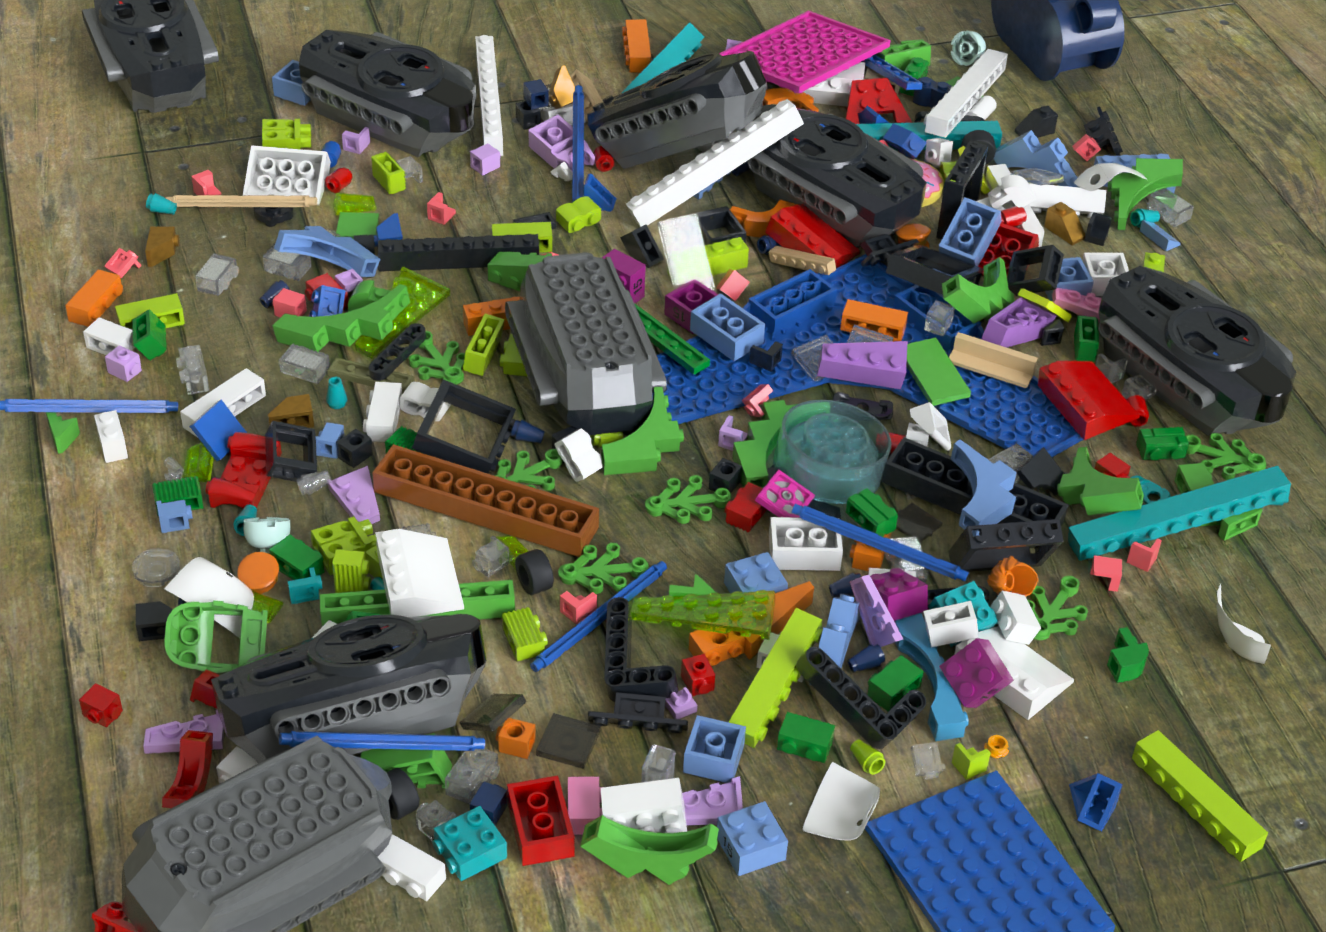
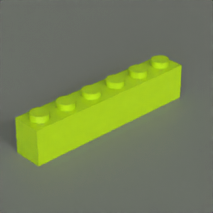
(776, 676)
(1199, 796)

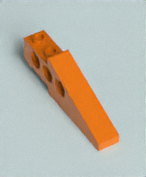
(724, 646)

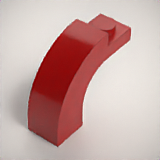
(192, 768)

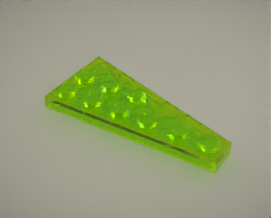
(423, 296)
(711, 612)

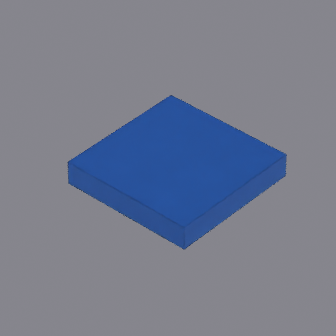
(215, 428)

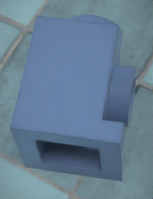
(326, 440)
(174, 515)

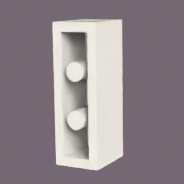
(383, 411)

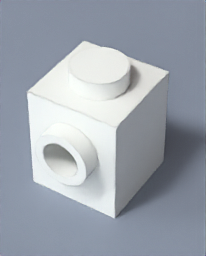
(938, 151)

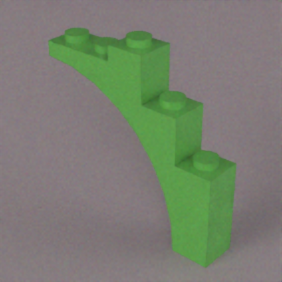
(980, 301)
(344, 328)
(761, 442)

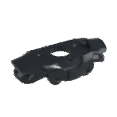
(880, 410)

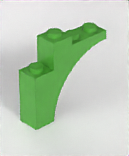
(1130, 189)
(644, 447)
(1098, 491)
(660, 853)

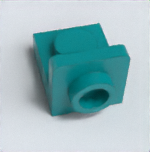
(305, 589)

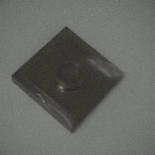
(493, 712)
(568, 740)

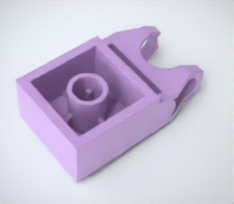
(554, 142)

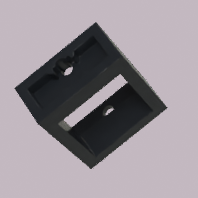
(721, 218)
(1050, 270)
(284, 467)

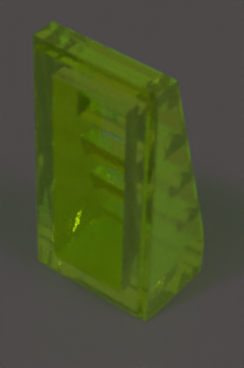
(353, 203)

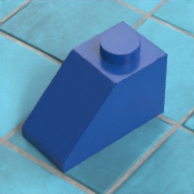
(904, 141)
(388, 229)

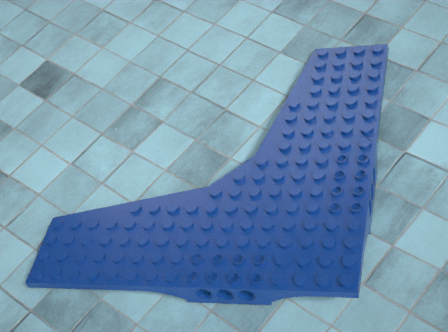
(813, 307)

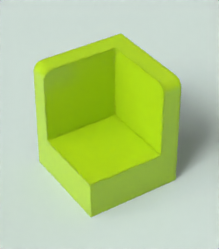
(969, 761)

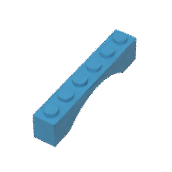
(945, 714)

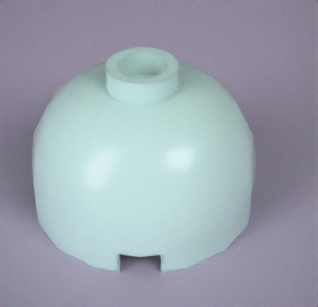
(967, 47)
(266, 532)

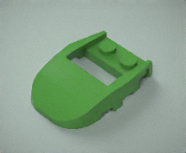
(191, 634)

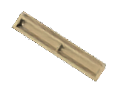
(802, 260)

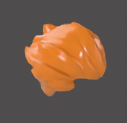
(1013, 577)

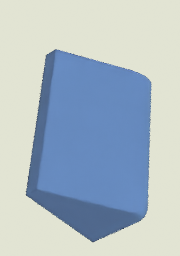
(1158, 235)

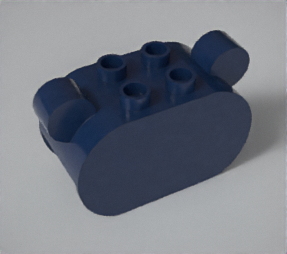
(1060, 33)

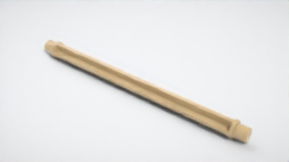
(243, 201)

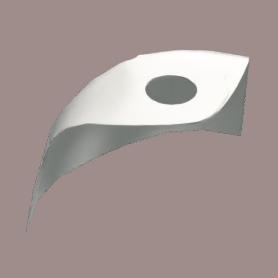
(1103, 173)
(206, 582)
(1237, 637)
(841, 804)

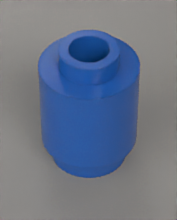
(333, 150)

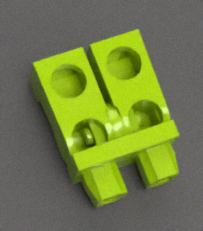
(285, 134)
(343, 536)

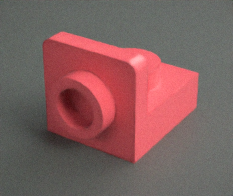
(1086, 147)
(122, 262)
(757, 397)

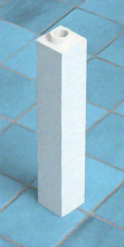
(1032, 225)

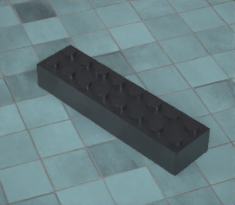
(942, 482)

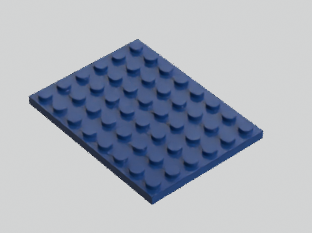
(984, 864)

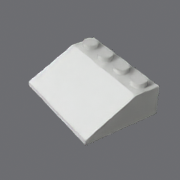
(837, 88)
(286, 172)
(417, 573)
(1034, 677)

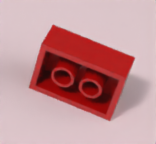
(540, 820)

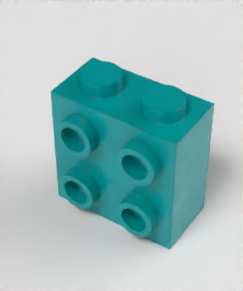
(969, 592)
(469, 843)

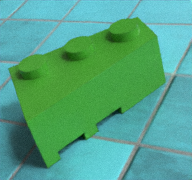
(902, 53)
(510, 268)
(420, 765)

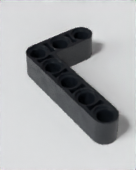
(618, 672)
(859, 702)

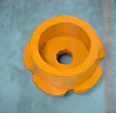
(997, 746)

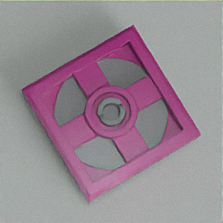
(782, 494)

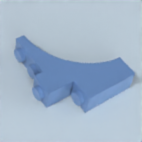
(1029, 153)
(323, 245)
(989, 485)
(839, 628)

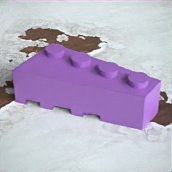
(1017, 323)
(865, 362)

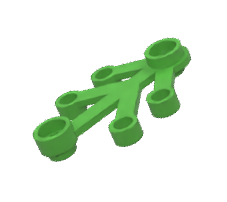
(449, 373)
(551, 461)
(1247, 462)
(662, 504)
(576, 572)
(1068, 588)

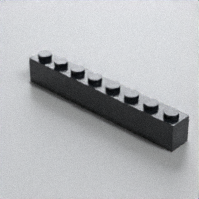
(451, 251)

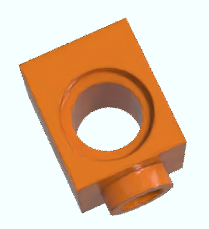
(516, 737)

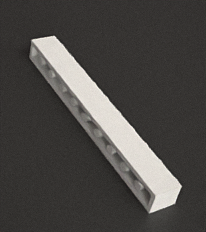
(488, 92)
(965, 93)
(714, 163)
(403, 862)

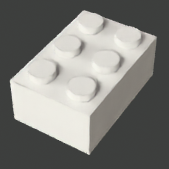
(804, 545)
(646, 806)

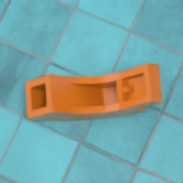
(800, 100)
(757, 222)

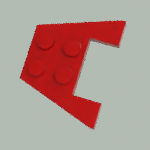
(878, 96)

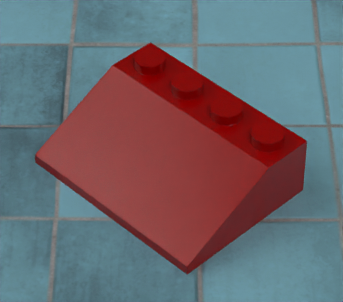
(804, 231)
(1006, 242)
(1085, 397)

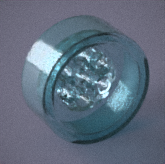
(832, 449)

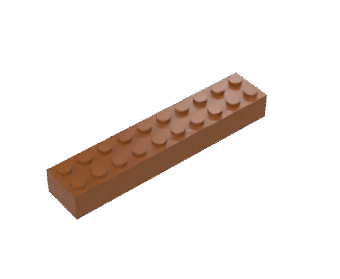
(486, 500)

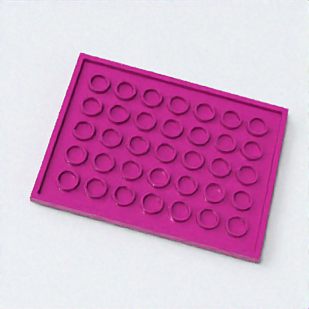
(809, 50)

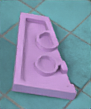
(356, 495)
(874, 613)
(167, 736)
(709, 804)

